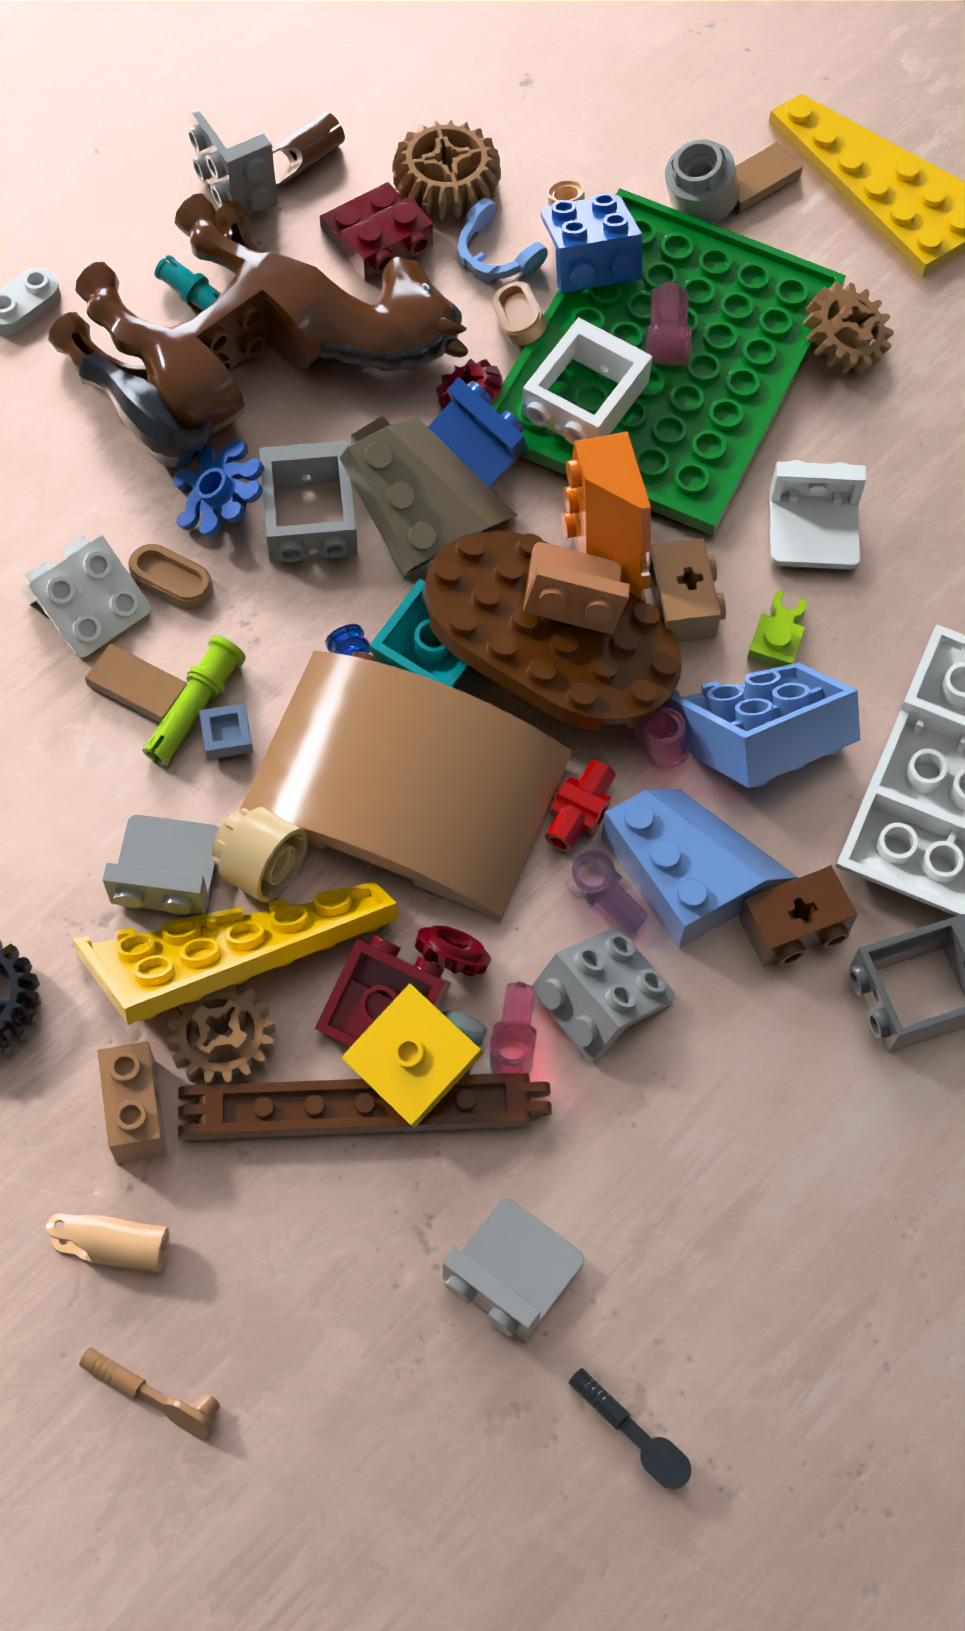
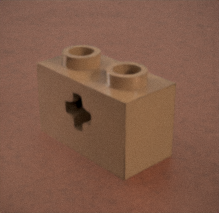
(685, 589)
(132, 1103)

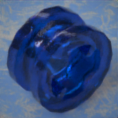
(347, 640)

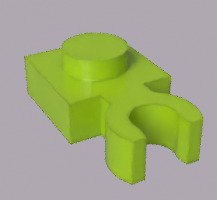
(778, 635)

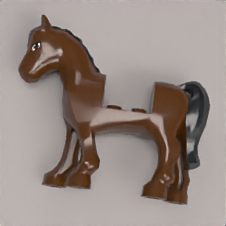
(272, 300)

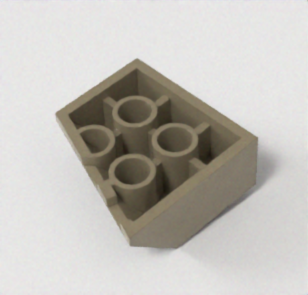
(419, 492)

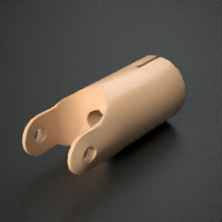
(111, 1241)

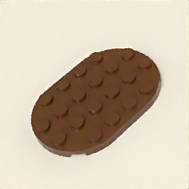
(563, 669)

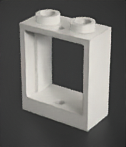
(604, 355)

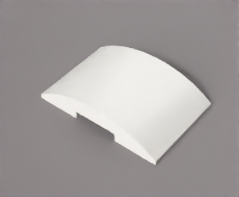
(914, 808)

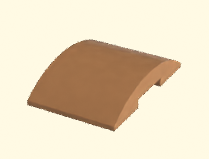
(411, 778)

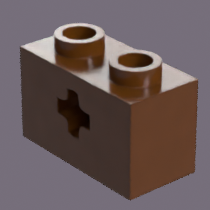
(812, 898)

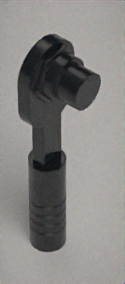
(658, 1455)

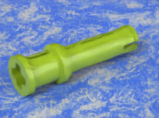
(204, 683)

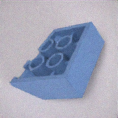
(769, 722)
(687, 861)

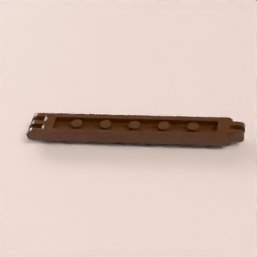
(353, 1107)

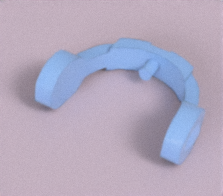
(477, 218)

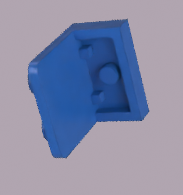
(593, 242)
(478, 432)

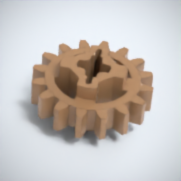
(851, 330)
(219, 1013)

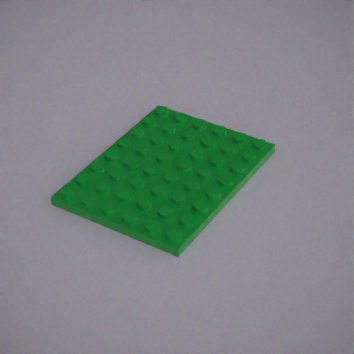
(697, 422)

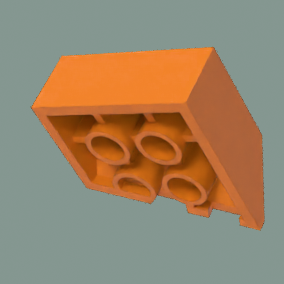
(609, 507)

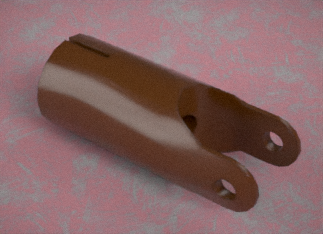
(310, 144)

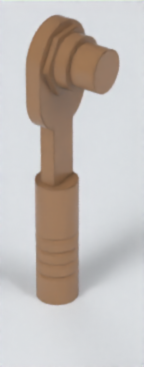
(194, 1419)

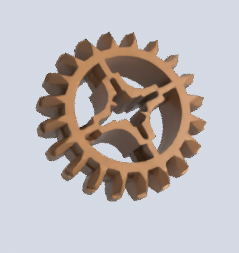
(446, 168)

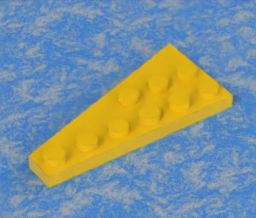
(893, 189)
(225, 948)

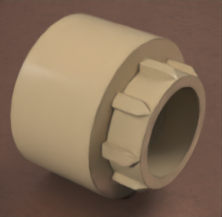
(259, 852)

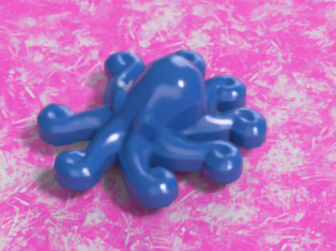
(217, 488)

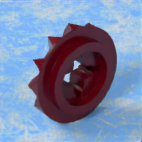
(482, 373)
(452, 950)

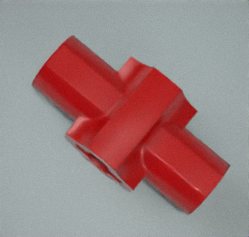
(580, 806)

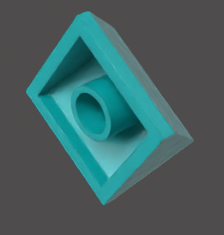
(412, 646)

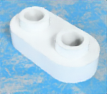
(27, 299)

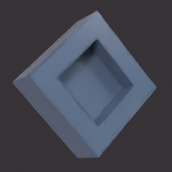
(226, 731)

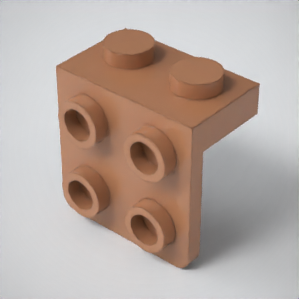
(575, 588)

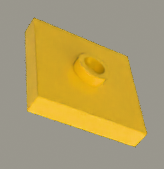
(412, 1055)

